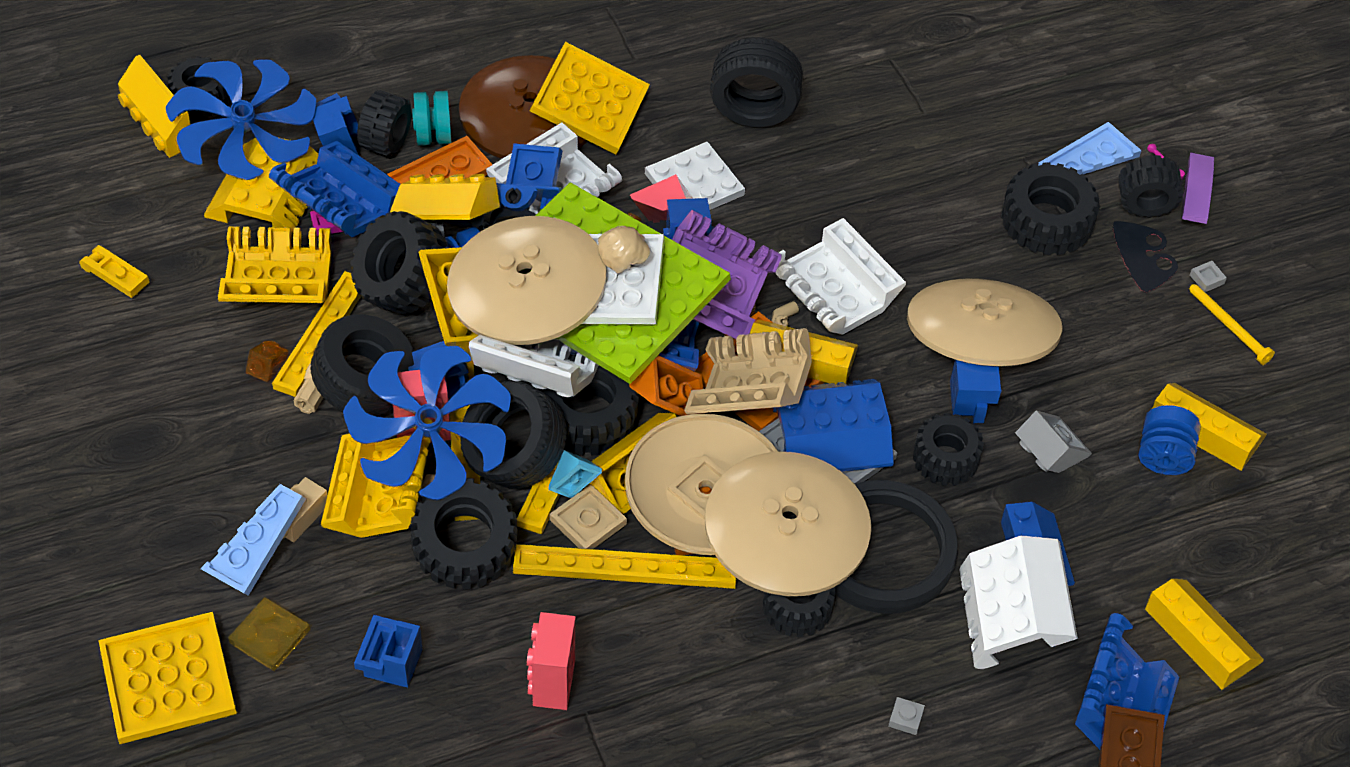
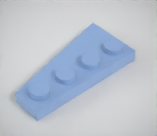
(1096, 151)
(252, 547)

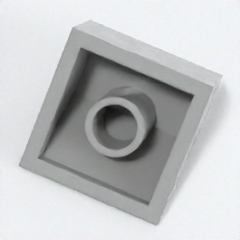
(1051, 442)

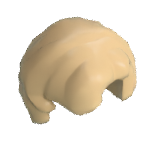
(622, 247)

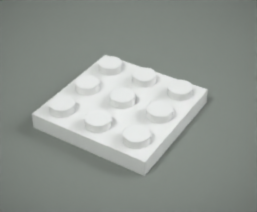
(701, 174)

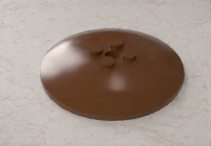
(495, 104)

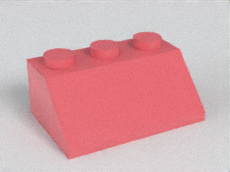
(653, 199)

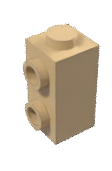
(310, 510)

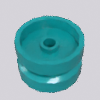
(431, 118)

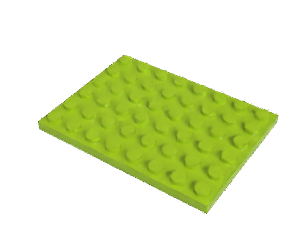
(685, 289)

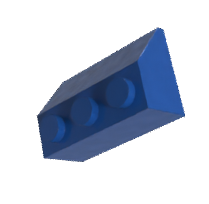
(1033, 521)

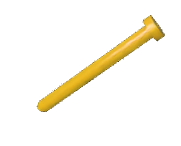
(1263, 354)

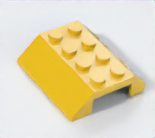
(260, 196)
(277, 270)
(365, 506)

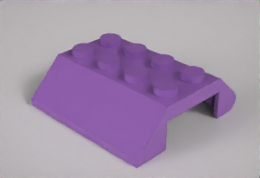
(729, 250)

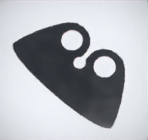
(1133, 248)

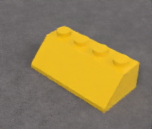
(146, 99)
(447, 197)
(436, 268)
(829, 356)
(1220, 431)
(614, 463)
(1202, 632)

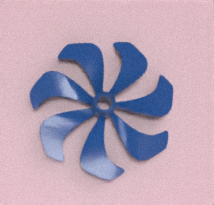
(240, 117)
(449, 470)

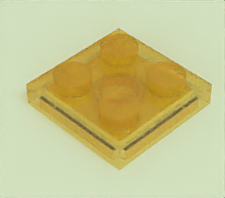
(269, 634)

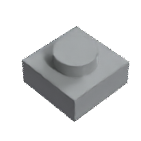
(1208, 276)
(906, 716)

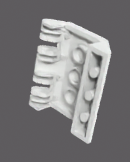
(573, 167)
(841, 279)
(538, 366)
(1016, 597)

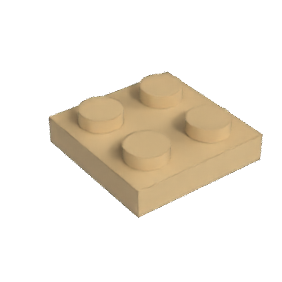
(588, 518)

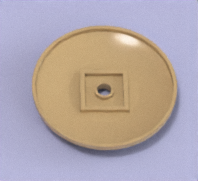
(534, 306)
(984, 322)
(673, 465)
(781, 553)

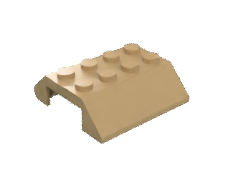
(757, 376)

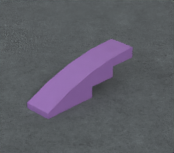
(1198, 188)

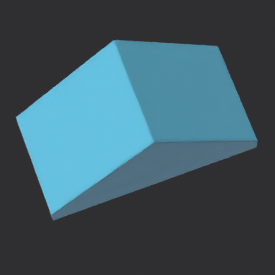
(573, 474)

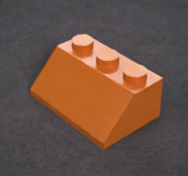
(667, 385)

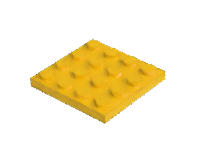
(590, 97)
(166, 677)

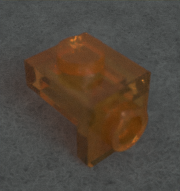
(263, 359)

